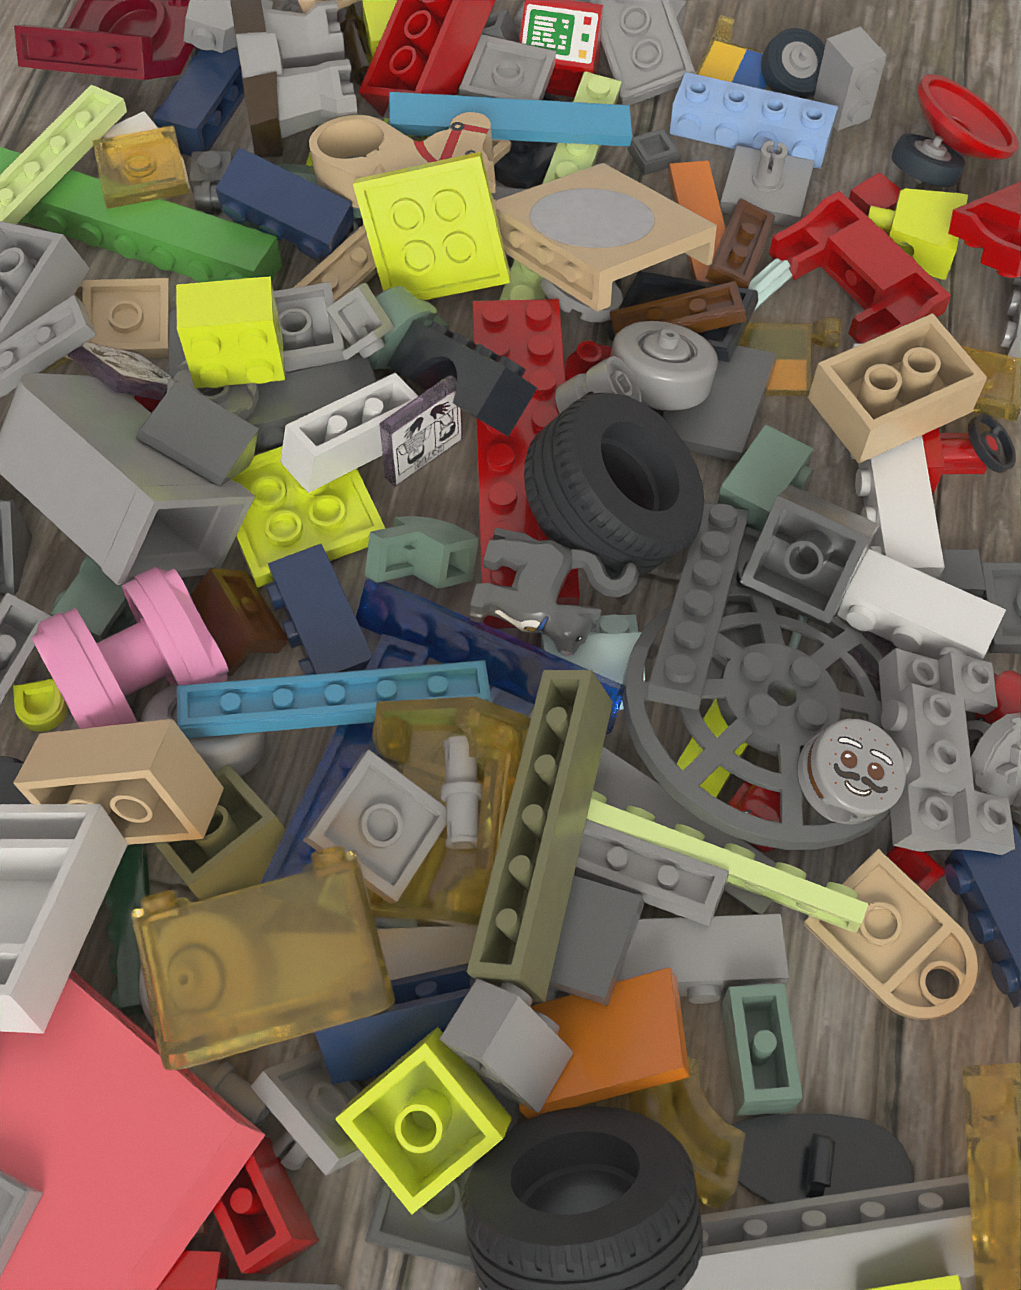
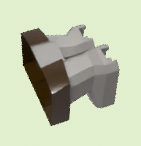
(291, 70)

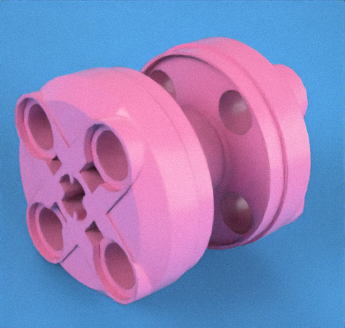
(164, 643)

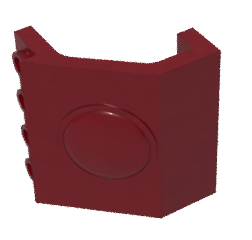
(111, 40)

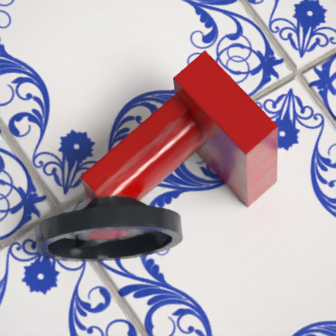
(968, 451)

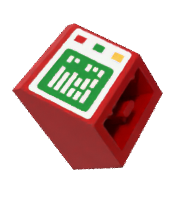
(571, 31)

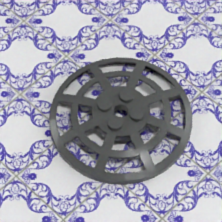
(759, 719)

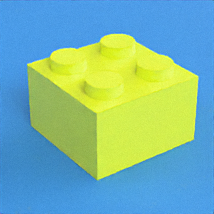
(230, 332)
(424, 1121)

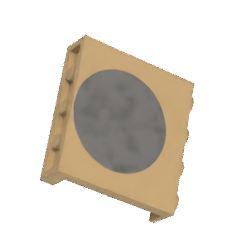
(597, 230)

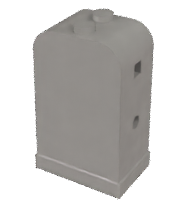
(120, 500)

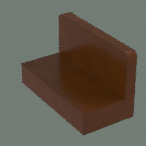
(237, 616)

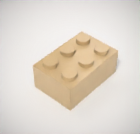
(896, 387)
(137, 771)

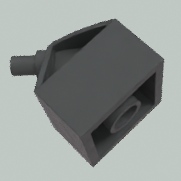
(808, 553)

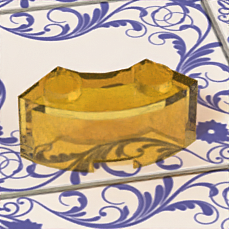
(710, 1142)

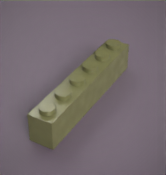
(542, 834)

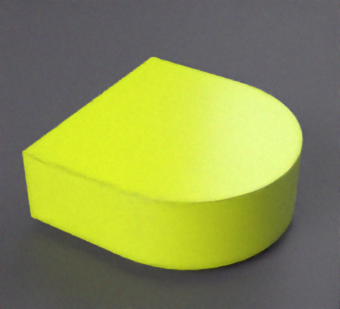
(40, 705)

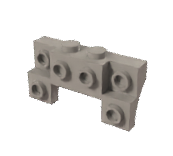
(927, 720)

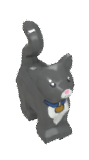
(537, 584)

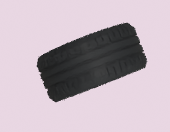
(614, 483)
(584, 1205)

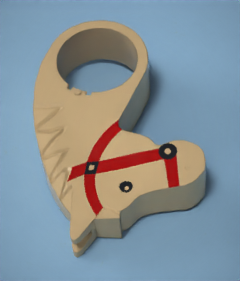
(390, 149)

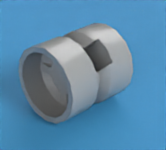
(605, 377)

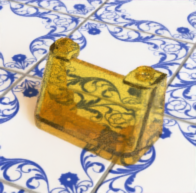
(450, 881)
(261, 961)

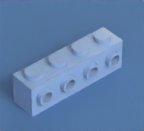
(750, 116)

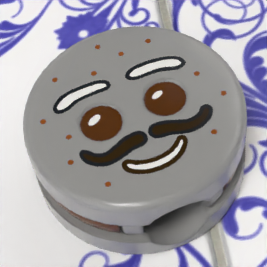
(851, 771)

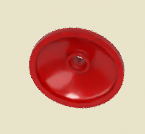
(964, 120)

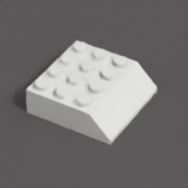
(51, 887)

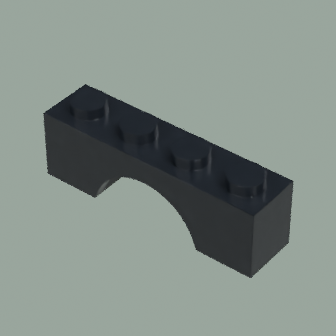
(486, 383)

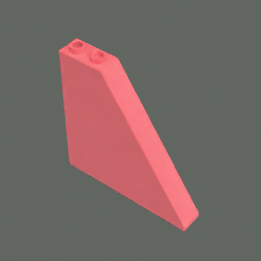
(113, 1144)

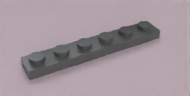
(698, 608)

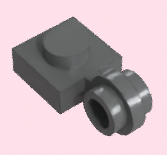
(205, 174)

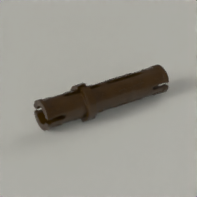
(354, 40)

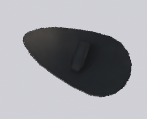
(818, 1156)

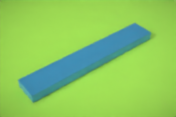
(515, 118)
(318, 698)

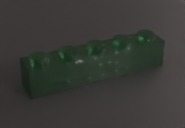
(127, 889)

